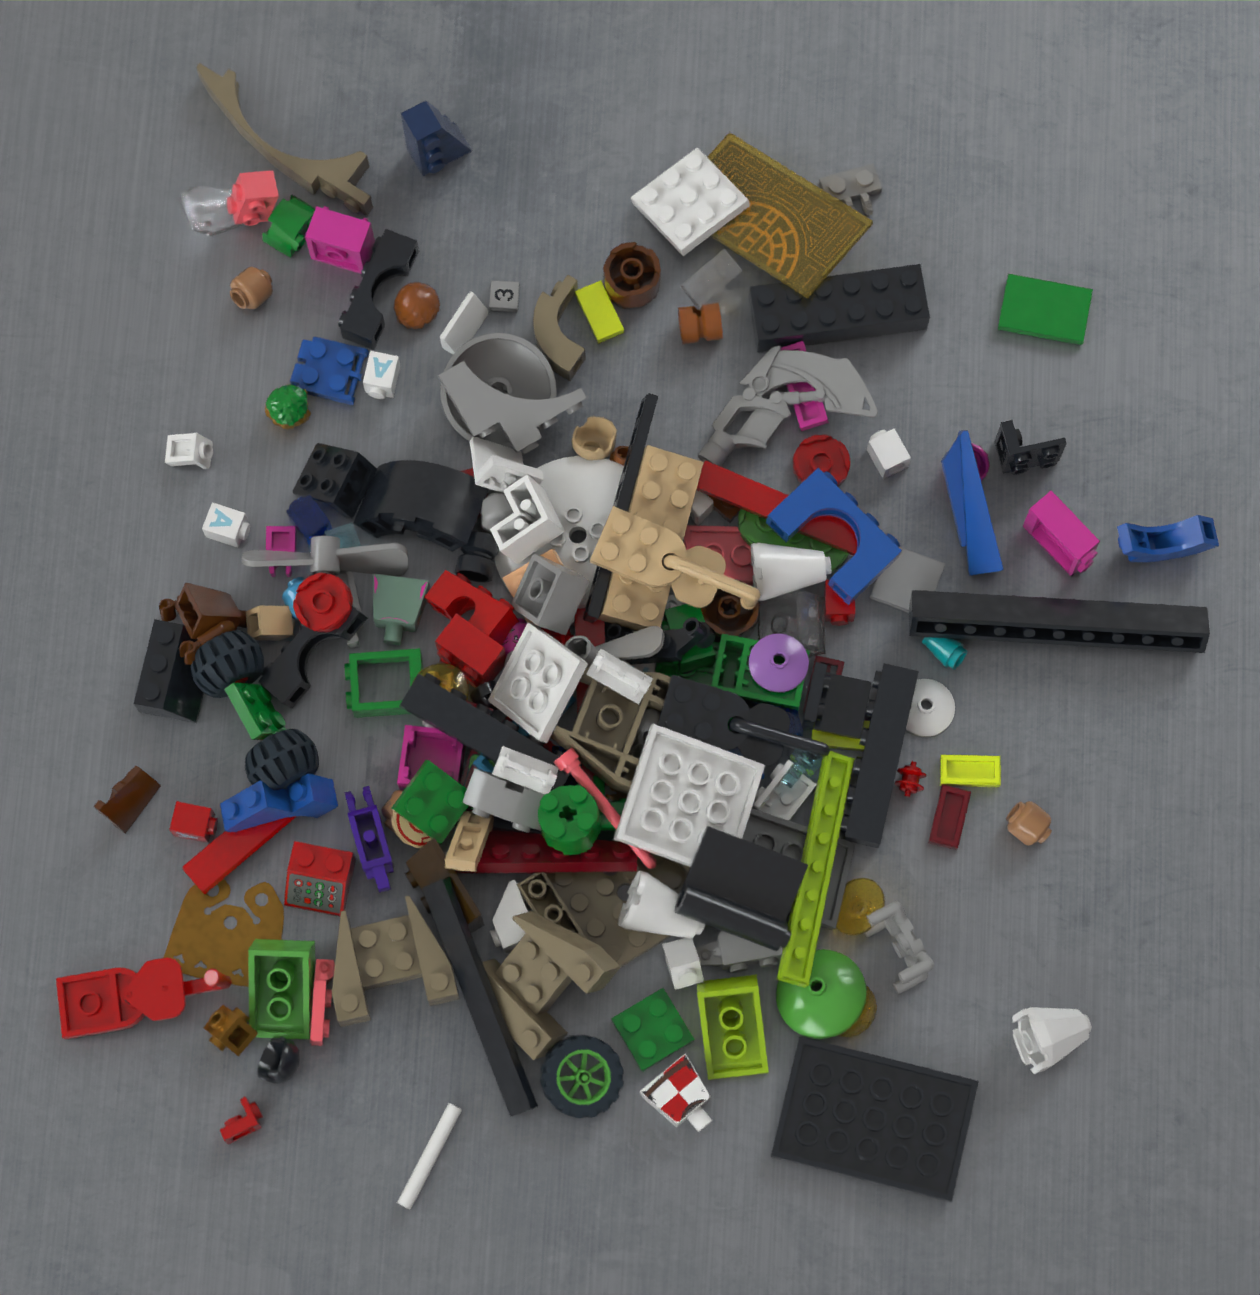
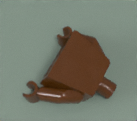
(204, 615)

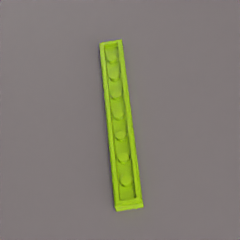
(819, 855)

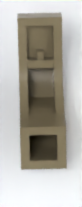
(562, 353)

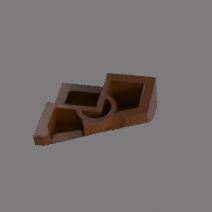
(128, 798)

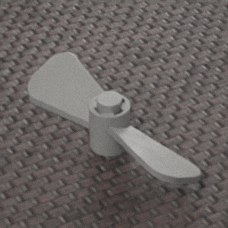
(330, 559)
(631, 646)

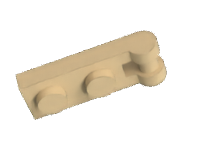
(468, 842)

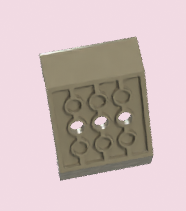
(591, 908)

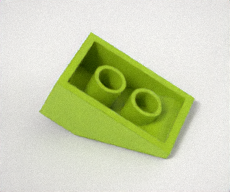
(732, 1027)

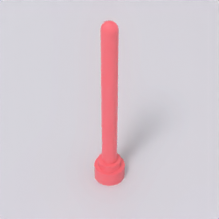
(570, 764)

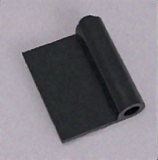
(741, 889)

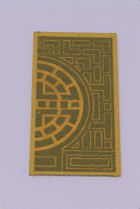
(790, 224)

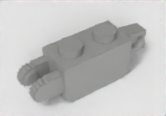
(736, 953)

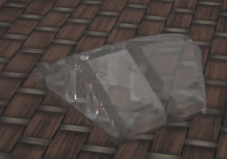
(208, 210)

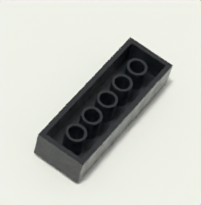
(840, 308)

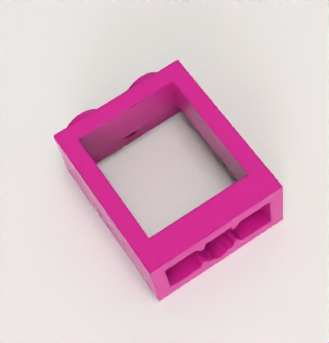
(1061, 534)

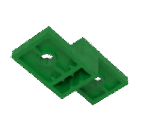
(733, 674)

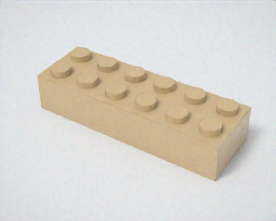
(665, 497)

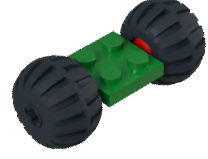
(227, 669)

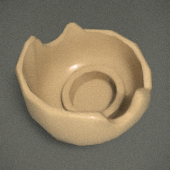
(595, 438)

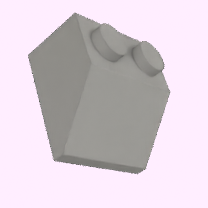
(549, 594)

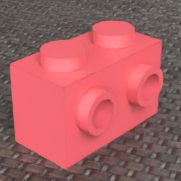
(253, 197)

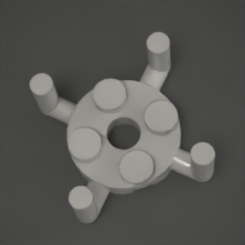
(906, 944)

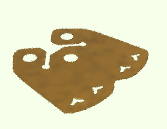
(208, 940)

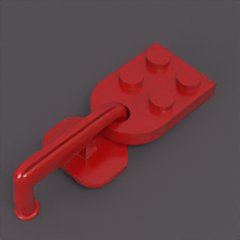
(121, 998)

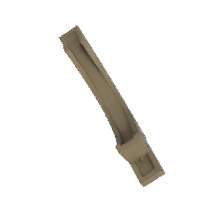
(334, 176)

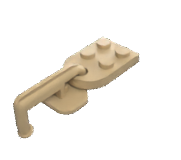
(636, 551)

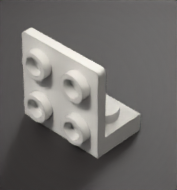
(499, 465)

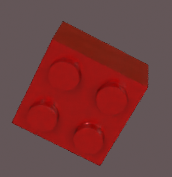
(470, 651)

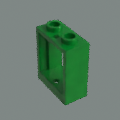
(382, 708)

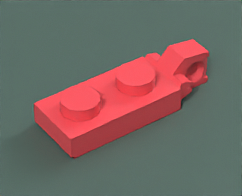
(321, 998)

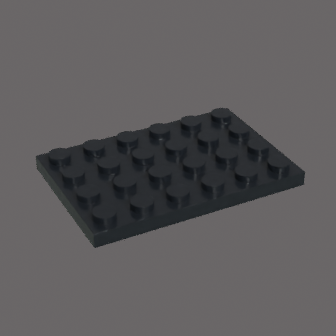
(875, 1119)

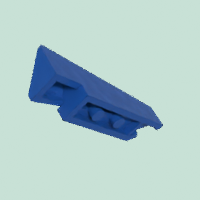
(970, 507)

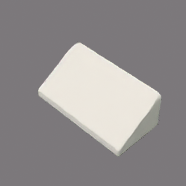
(464, 323)

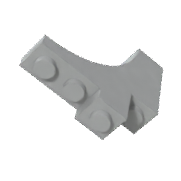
(518, 417)

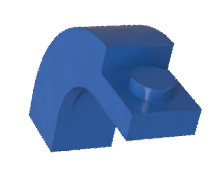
(1167, 541)

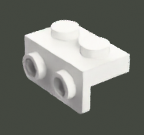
(779, 798)

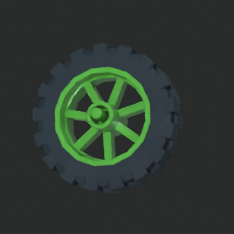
(609, 1089)

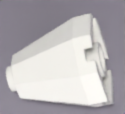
(1048, 1035)

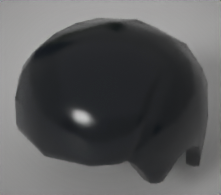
(278, 1061)

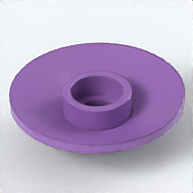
(774, 676)

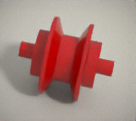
(910, 779)

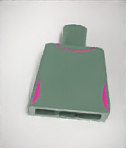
(398, 605)

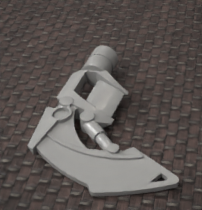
(834, 382)

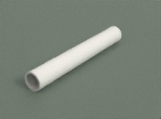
(429, 1156)

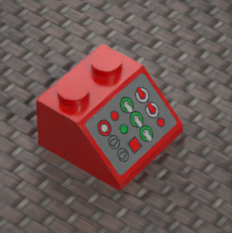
(318, 878)

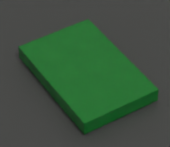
(1045, 309)

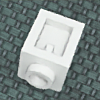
(189, 450)

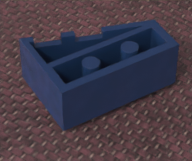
(432, 138)

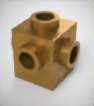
(230, 1030)

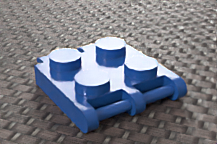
(328, 369)

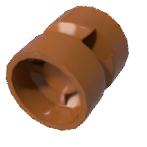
(700, 323)

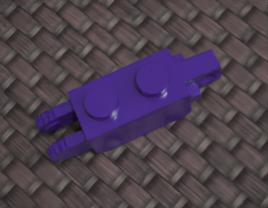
(370, 839)

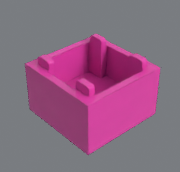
(340, 239)
(431, 745)

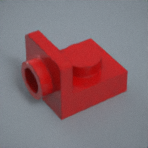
(239, 1127)

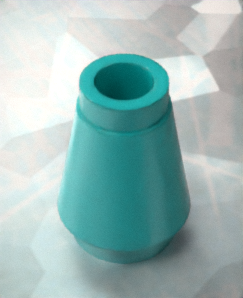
(946, 650)

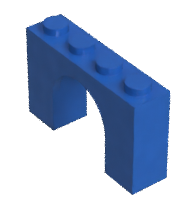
(822, 497)

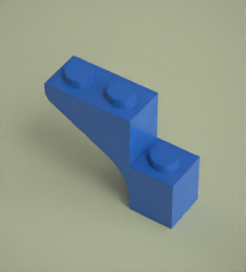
(261, 804)

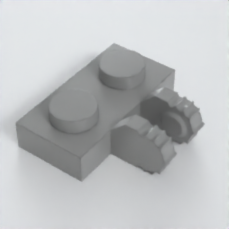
(853, 185)

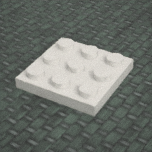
(690, 201)
(537, 682)

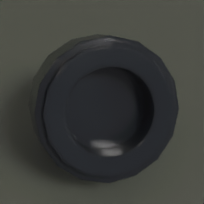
(482, 694)

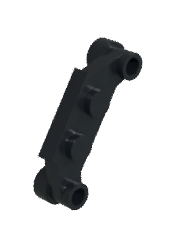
(676, 641)

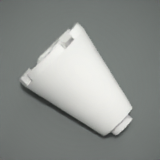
(786, 568)
(652, 909)

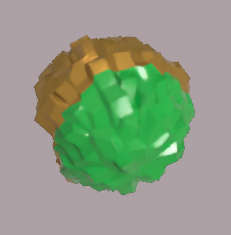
(288, 406)

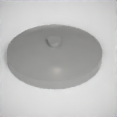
(506, 365)

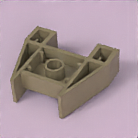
(608, 728)
(384, 956)
(539, 973)

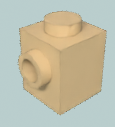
(270, 622)

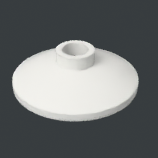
(936, 719)

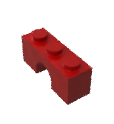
(456, 595)

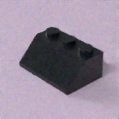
(165, 678)

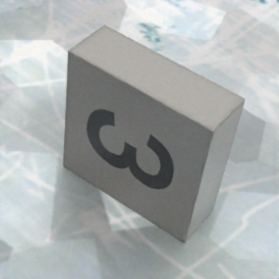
(504, 296)

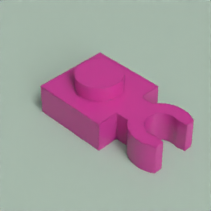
(281, 539)

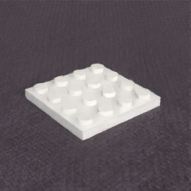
(682, 790)

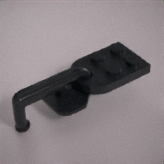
(757, 732)

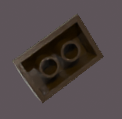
(429, 867)

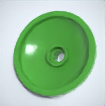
(833, 1007)

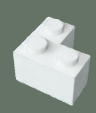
(530, 525)

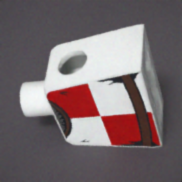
(679, 1095)

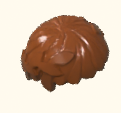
(416, 305)

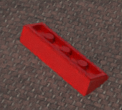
(228, 852)

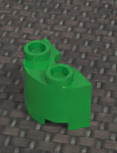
(289, 224)

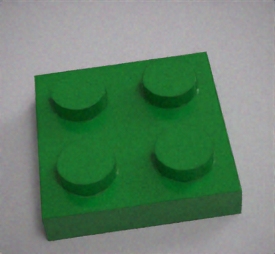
(432, 801)
(652, 1029)

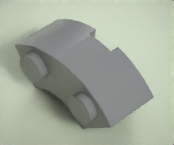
(503, 799)

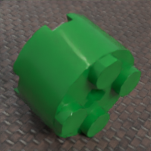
(564, 804)

